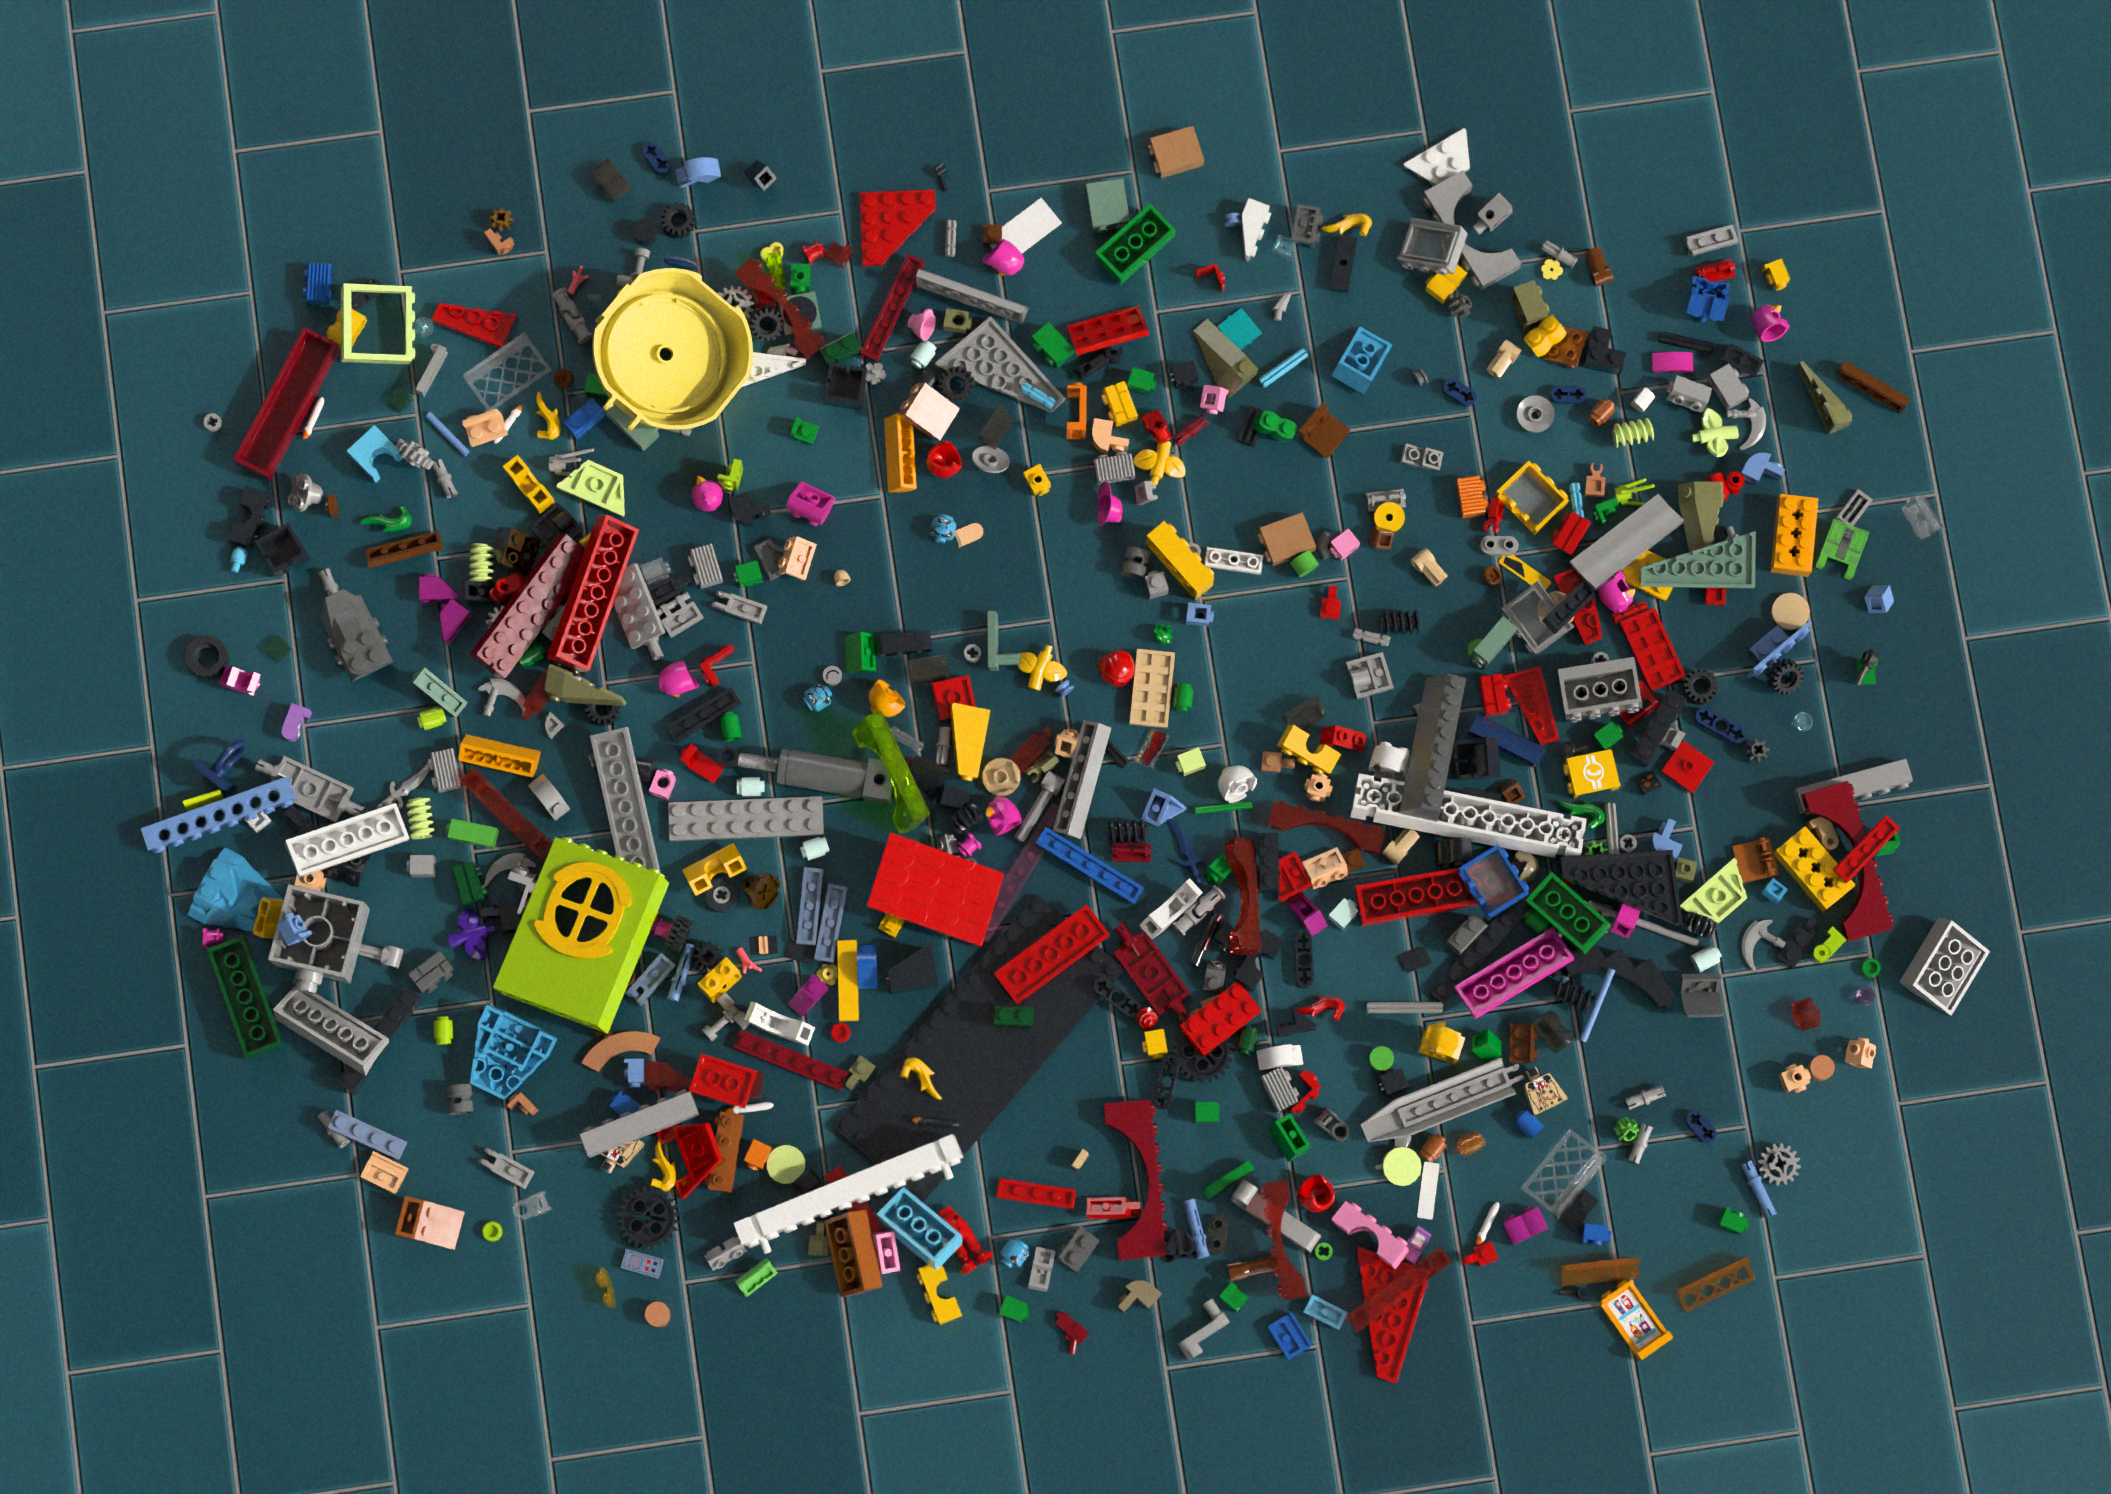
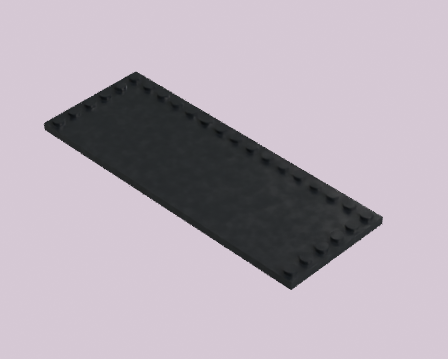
(972, 1061)

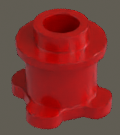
(813, 251)
(1734, 487)

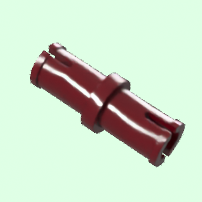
(1190, 430)

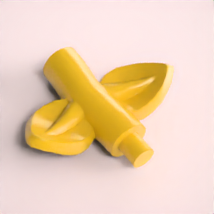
(1159, 463)
(1041, 667)

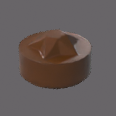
(563, 378)
(1491, 575)

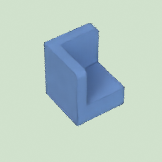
(1879, 599)

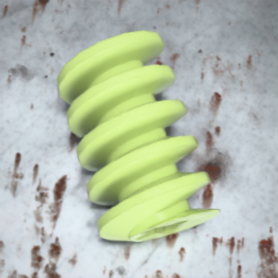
(1632, 431)
(480, 562)
(419, 818)

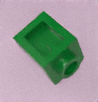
(803, 431)
(1605, 507)
(1218, 871)

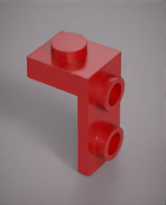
(708, 674)
(1342, 737)
(700, 763)
(1310, 1081)

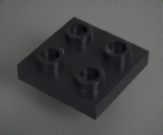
(554, 523)

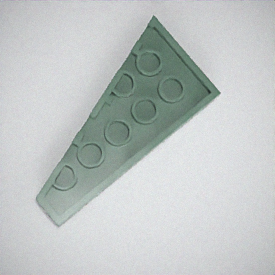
(1715, 566)

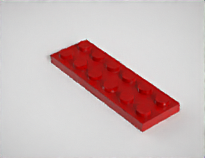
(1051, 954)

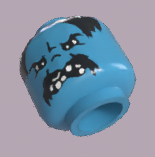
(942, 528)
(817, 697)
(1014, 1253)

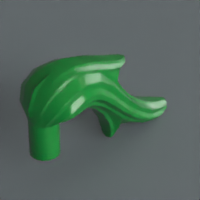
(390, 524)
(1586, 809)

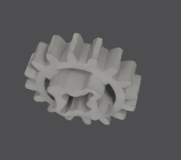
(743, 305)
(414, 454)
(1777, 1157)

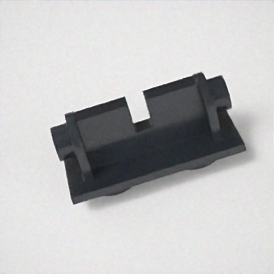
(358, 298)

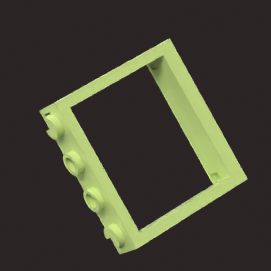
(346, 355)

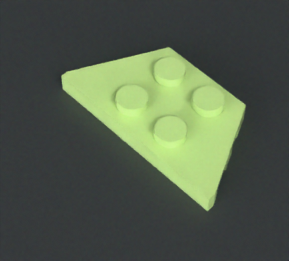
(597, 486)
(1718, 895)

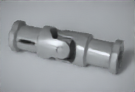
(572, 315)
(1205, 903)

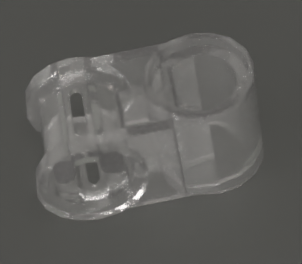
(533, 1206)

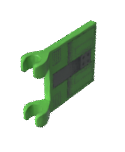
(1844, 545)

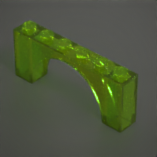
(910, 805)

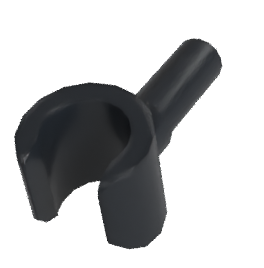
(940, 171)
(1573, 1292)

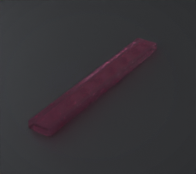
(1020, 871)

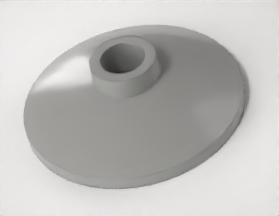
(1537, 405)
(990, 459)

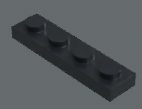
(1569, 607)
(703, 715)

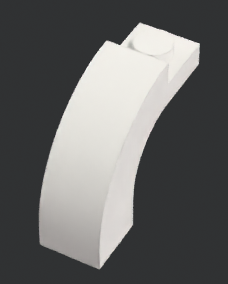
(1171, 909)
(778, 1024)

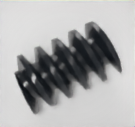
(1399, 622)
(1127, 831)
(1574, 995)

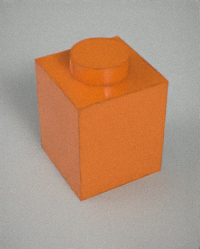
(757, 1155)

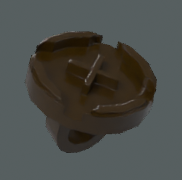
(762, 890)

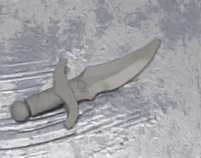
(405, 788)

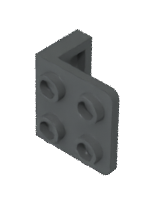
(1701, 995)

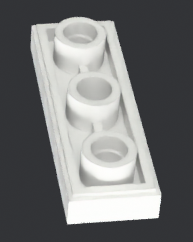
(1245, 562)

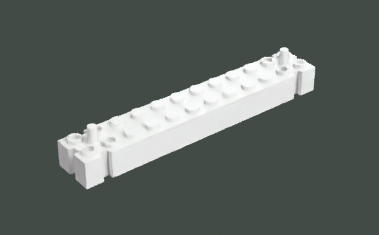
(1474, 818)
(856, 1187)

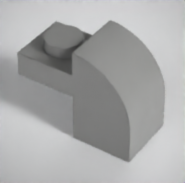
(549, 797)

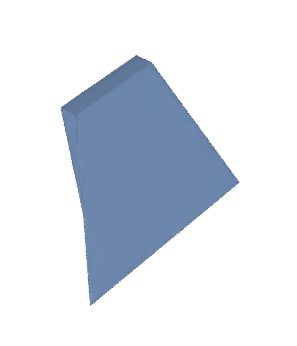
(1161, 808)

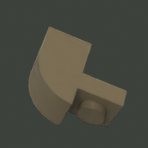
(1139, 1290)

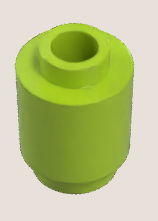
(431, 718)
(443, 1030)

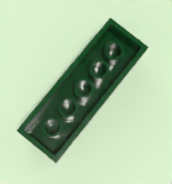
(245, 997)

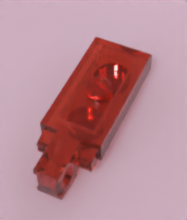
(536, 698)
(1031, 749)

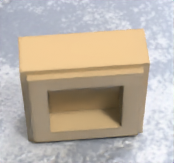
(1080, 1160)

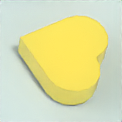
(774, 247)

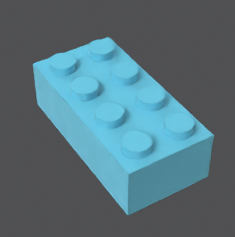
(919, 1228)

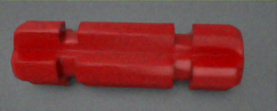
(1630, 612)

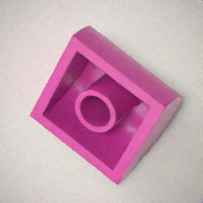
(810, 503)

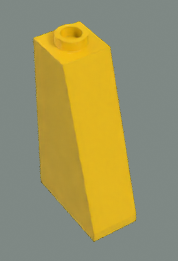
(969, 734)

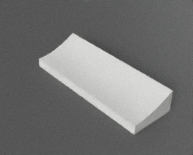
(347, 840)

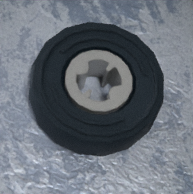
(719, 905)

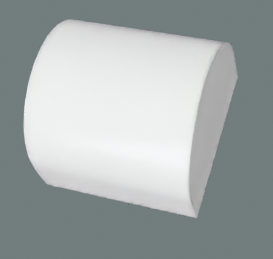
(1642, 399)

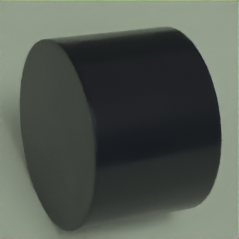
(645, 232)
(646, 768)
(807, 1181)

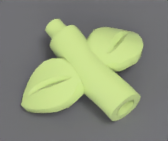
(1715, 433)

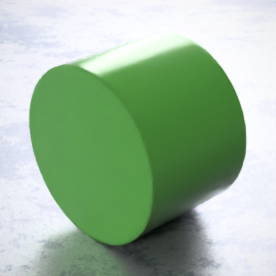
(1304, 563)
(1381, 1059)

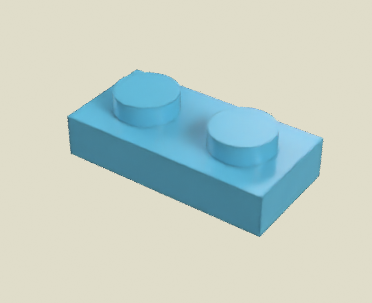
(1325, 1312)

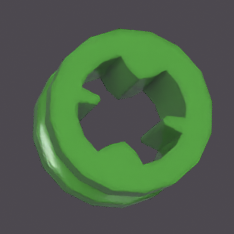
(1323, 1257)

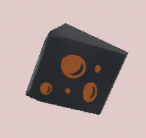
(1648, 783)

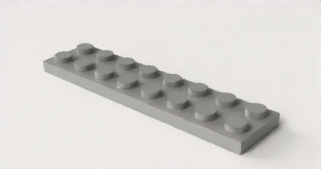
(624, 797)
(745, 819)

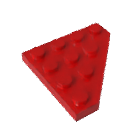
(890, 219)

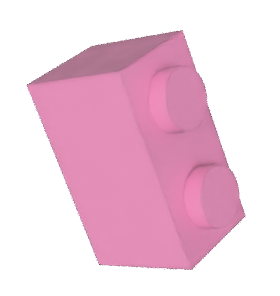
(886, 1251)

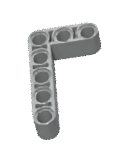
(1291, 1228)

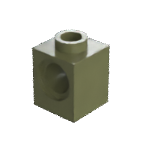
(951, 315)
(1685, 870)

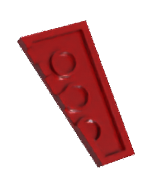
(476, 323)
(1533, 699)

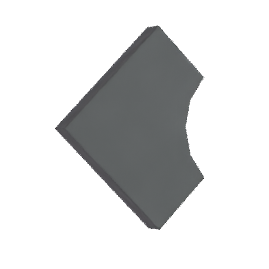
(769, 556)

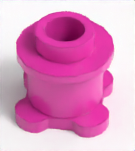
(968, 845)
(661, 928)
(212, 937)

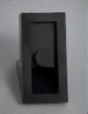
(477, 592)
(1301, 1025)
(1579, 1210)

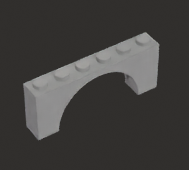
(1483, 267)

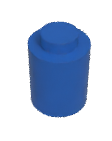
(1528, 1123)

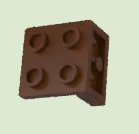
(1323, 431)

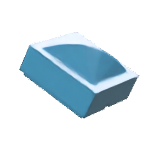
(1774, 890)

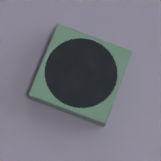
(809, 308)

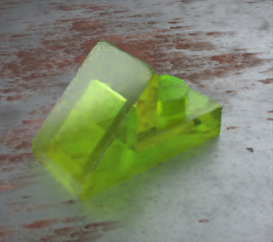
(774, 262)

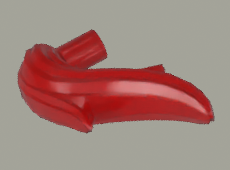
(1324, 1003)

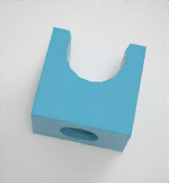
(370, 446)

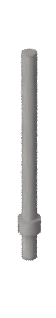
(1607, 910)

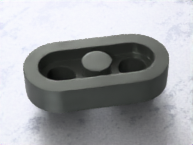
(1217, 1234)

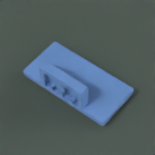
(1771, 645)

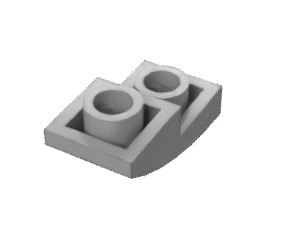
(1421, 458)

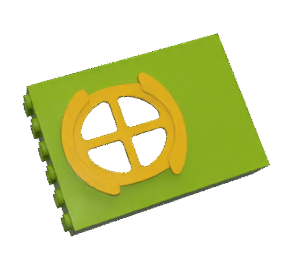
(572, 976)

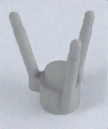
(558, 462)

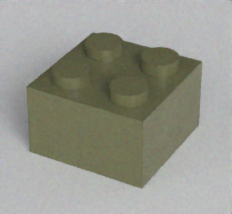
(1529, 305)

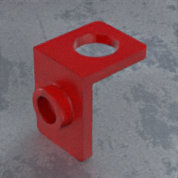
(1218, 274)

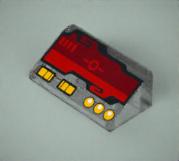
(1152, 748)

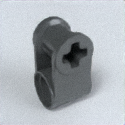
(1331, 1125)

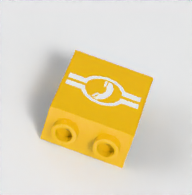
(1591, 773)

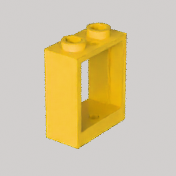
(722, 974)

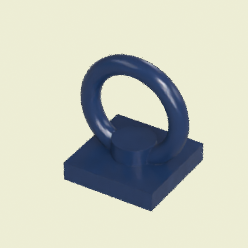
(218, 771)

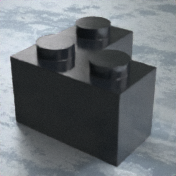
(1601, 357)

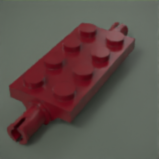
(1151, 973)

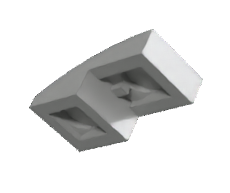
(1041, 1269)

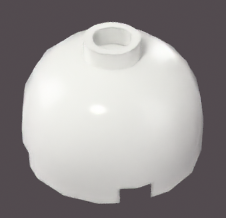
(1235, 782)

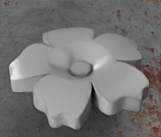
(875, 373)

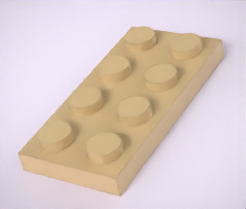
(1152, 688)

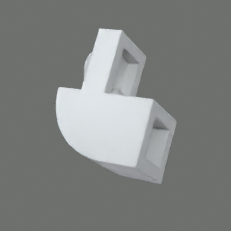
(1279, 1057)

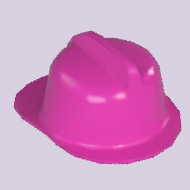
(1108, 505)

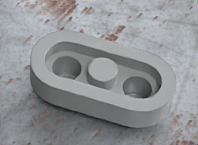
(1499, 546)

